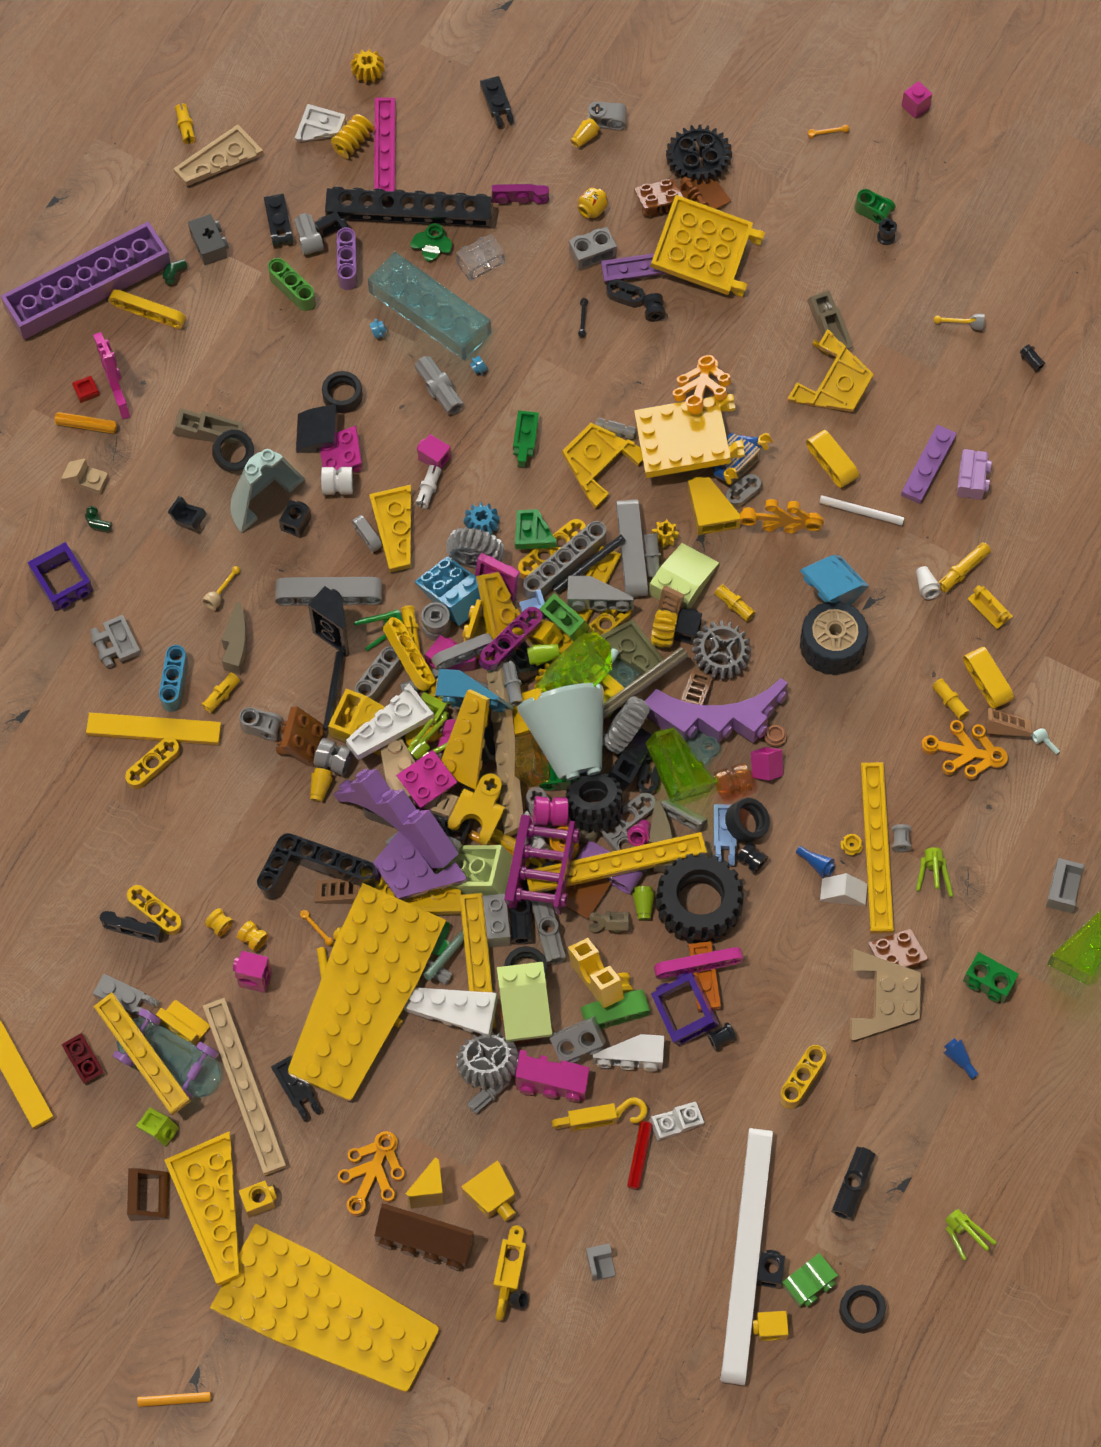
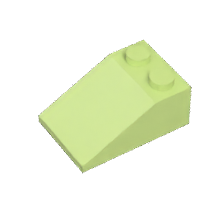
(684, 572)
(485, 868)
(524, 1001)

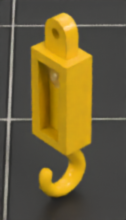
(599, 1116)
(508, 1271)

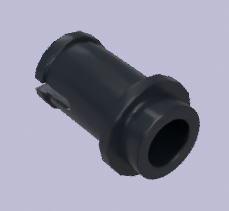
(1029, 354)

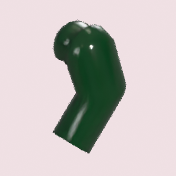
(171, 270)
(94, 520)

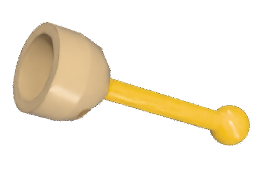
(213, 599)

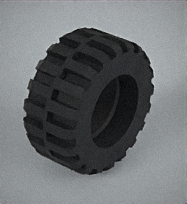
(705, 871)

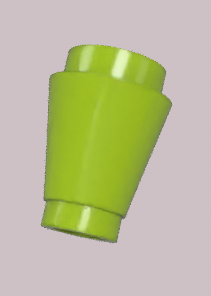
(542, 653)
(643, 901)

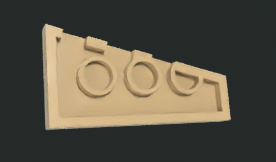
(220, 155)

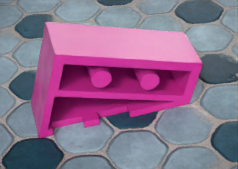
(551, 1078)

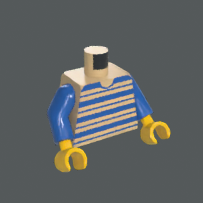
(739, 466)

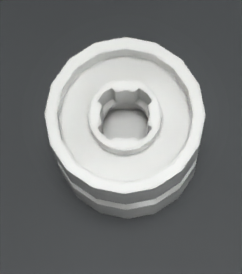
(337, 480)

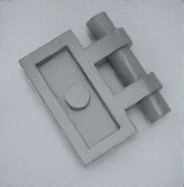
(121, 638)

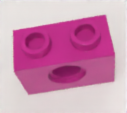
(252, 971)

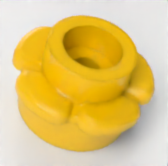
(854, 839)

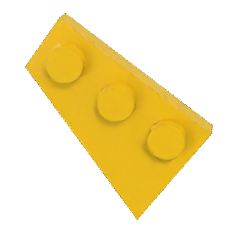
(496, 604)

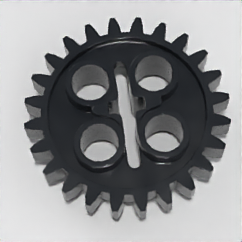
(712, 146)

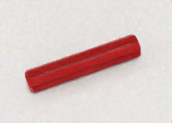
(639, 1155)

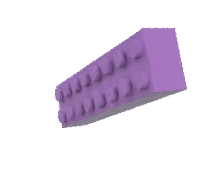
(85, 280)

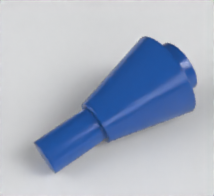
(821, 864)
(957, 1053)

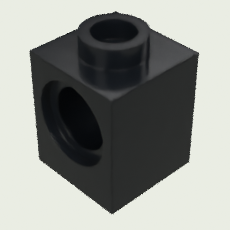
(295, 526)
(688, 626)
(767, 1279)

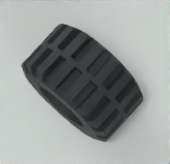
(594, 815)

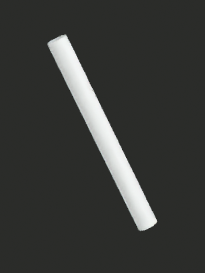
(861, 510)

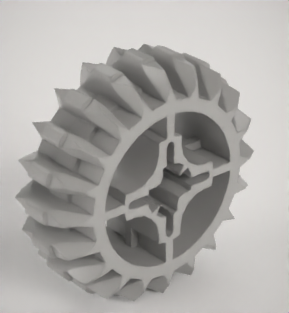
(467, 544)
(730, 664)
(625, 725)
(487, 1061)

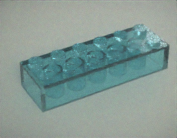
(429, 306)

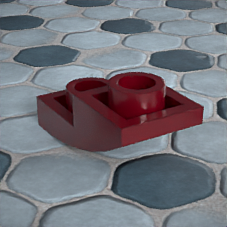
(82, 1058)

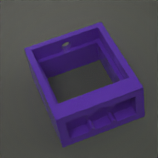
(51, 560)
(695, 1028)

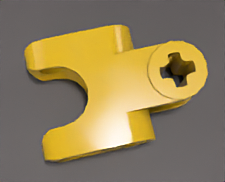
(480, 806)

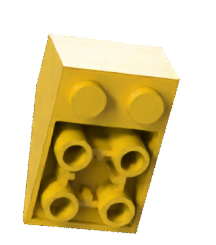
(351, 714)

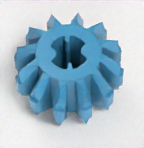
(482, 518)

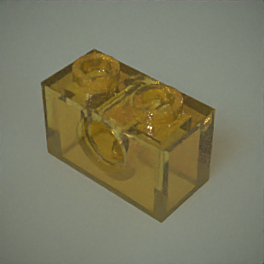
(530, 761)

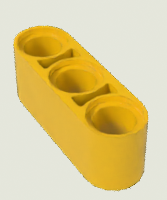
(832, 458)
(988, 677)
(807, 1067)

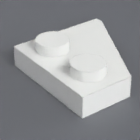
(319, 124)

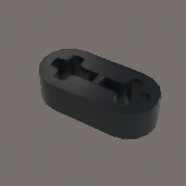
(625, 293)
(644, 774)

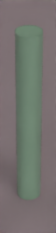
(444, 957)

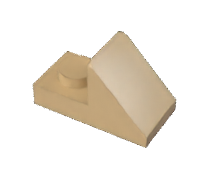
(85, 477)

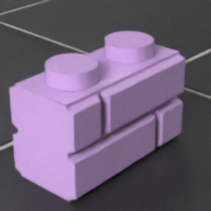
(972, 474)

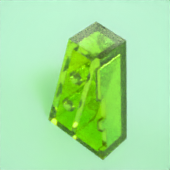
(678, 767)
(1081, 952)

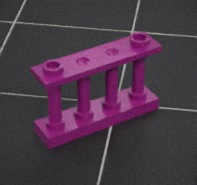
(520, 872)

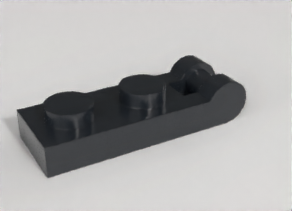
(278, 219)

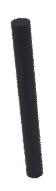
(590, 562)
(334, 687)

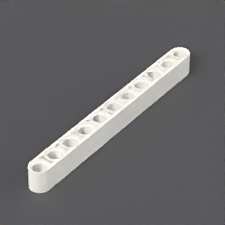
(746, 1257)

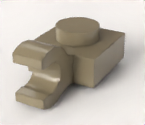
(611, 921)

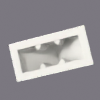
(843, 890)

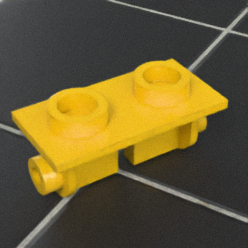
(989, 607)

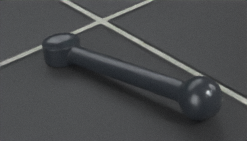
(582, 333)

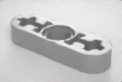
(461, 652)

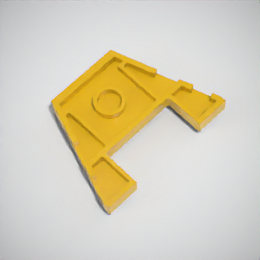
(842, 384)
(592, 453)

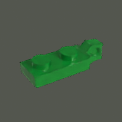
(525, 436)

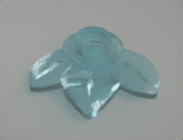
(621, 669)
(698, 747)

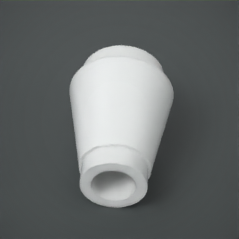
(928, 585)

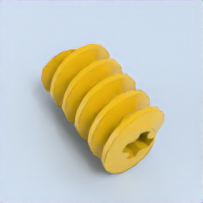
(351, 134)

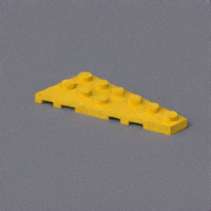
(207, 1193)

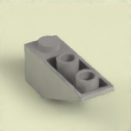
(590, 593)

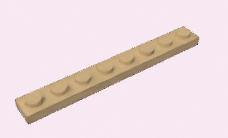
(505, 755)
(244, 1087)

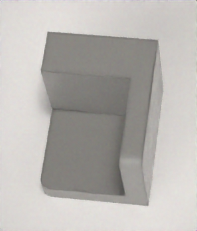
(600, 1262)

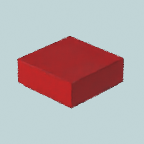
(85, 389)

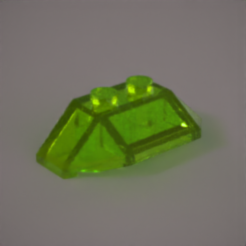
(582, 662)

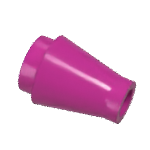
(639, 833)

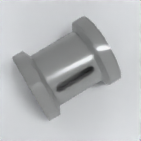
(901, 838)

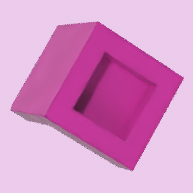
(767, 763)

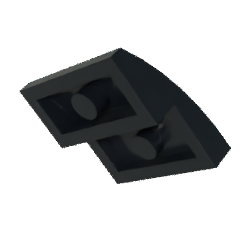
(316, 428)

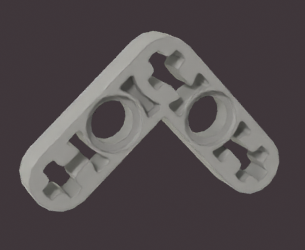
(620, 835)

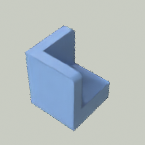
(536, 602)

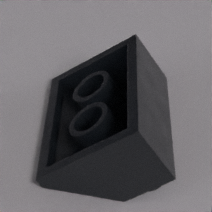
(329, 619)

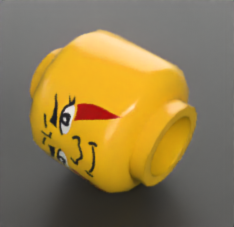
(592, 203)

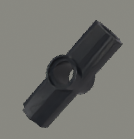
(521, 920)
(848, 1196)

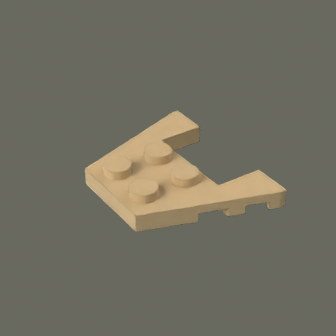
(894, 995)

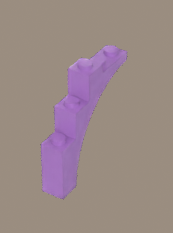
(718, 721)
(396, 808)

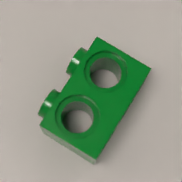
(993, 972)

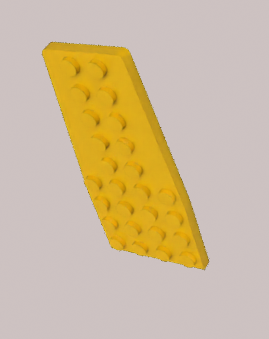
(363, 990)
(324, 1311)

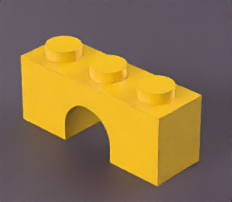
(601, 981)

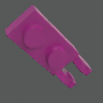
(520, 193)

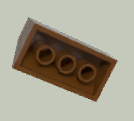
(424, 1237)

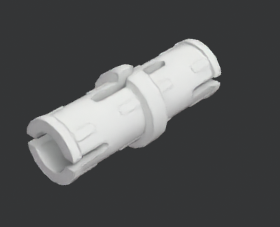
(428, 486)

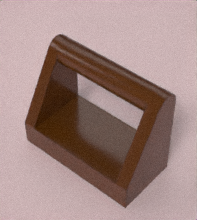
(133, 1202)

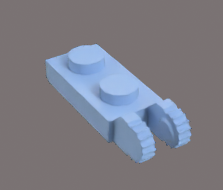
(721, 837)

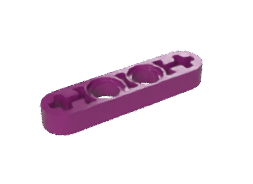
(509, 637)

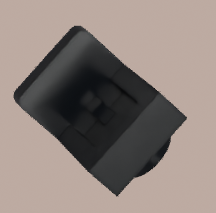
(330, 224)
(185, 514)

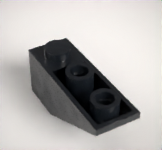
(630, 759)

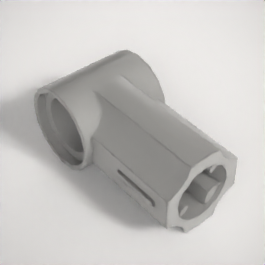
(308, 236)

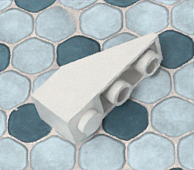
(638, 1052)

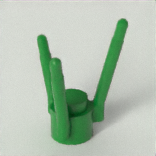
(384, 617)

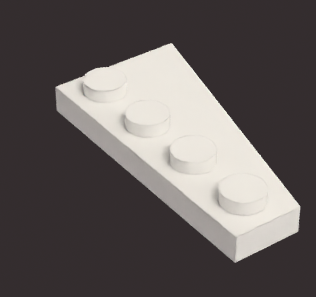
(395, 720)
(463, 1009)

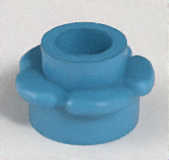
(378, 329)
(478, 365)

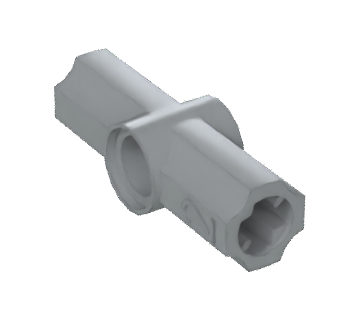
(438, 385)
(551, 941)

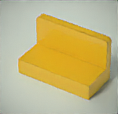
(183, 1022)

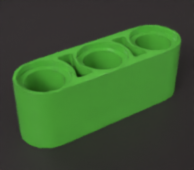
(289, 276)
(628, 1009)

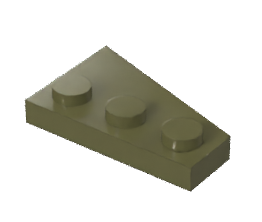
(633, 647)

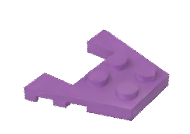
(409, 873)

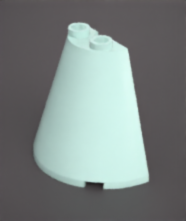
(257, 475)
(568, 728)

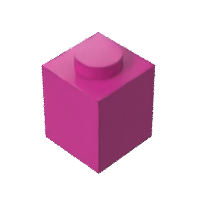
(916, 99)
(433, 452)

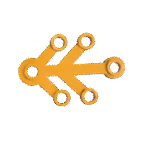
(706, 366)
(781, 518)
(967, 751)
(372, 1169)

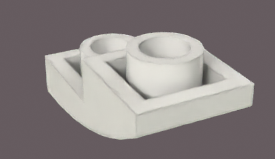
(677, 1121)

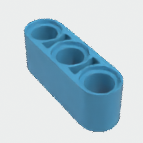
(170, 669)

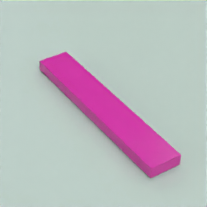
(384, 144)

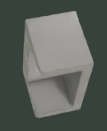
(1064, 885)

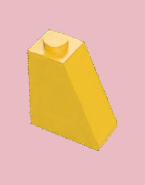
(710, 507)

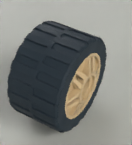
(833, 637)

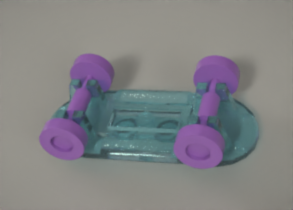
(191, 1065)

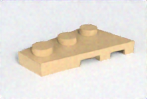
(395, 759)

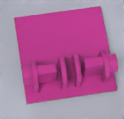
(345, 453)
(426, 779)

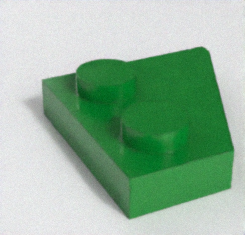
(532, 531)

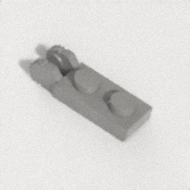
(127, 995)

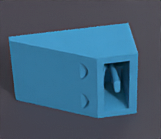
(834, 580)
(452, 587)
(454, 684)

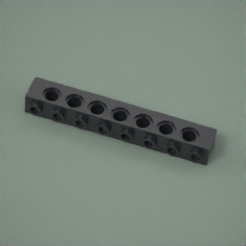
(417, 214)

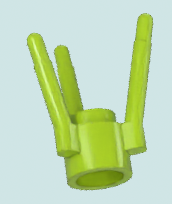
(419, 746)
(934, 861)
(959, 1223)

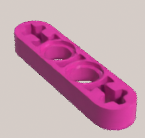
(698, 963)

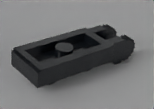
(496, 100)
(131, 927)
(295, 1089)

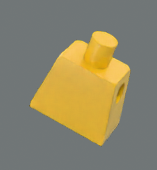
(491, 1192)

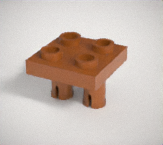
(300, 736)

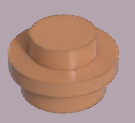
(775, 736)

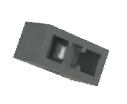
(207, 239)

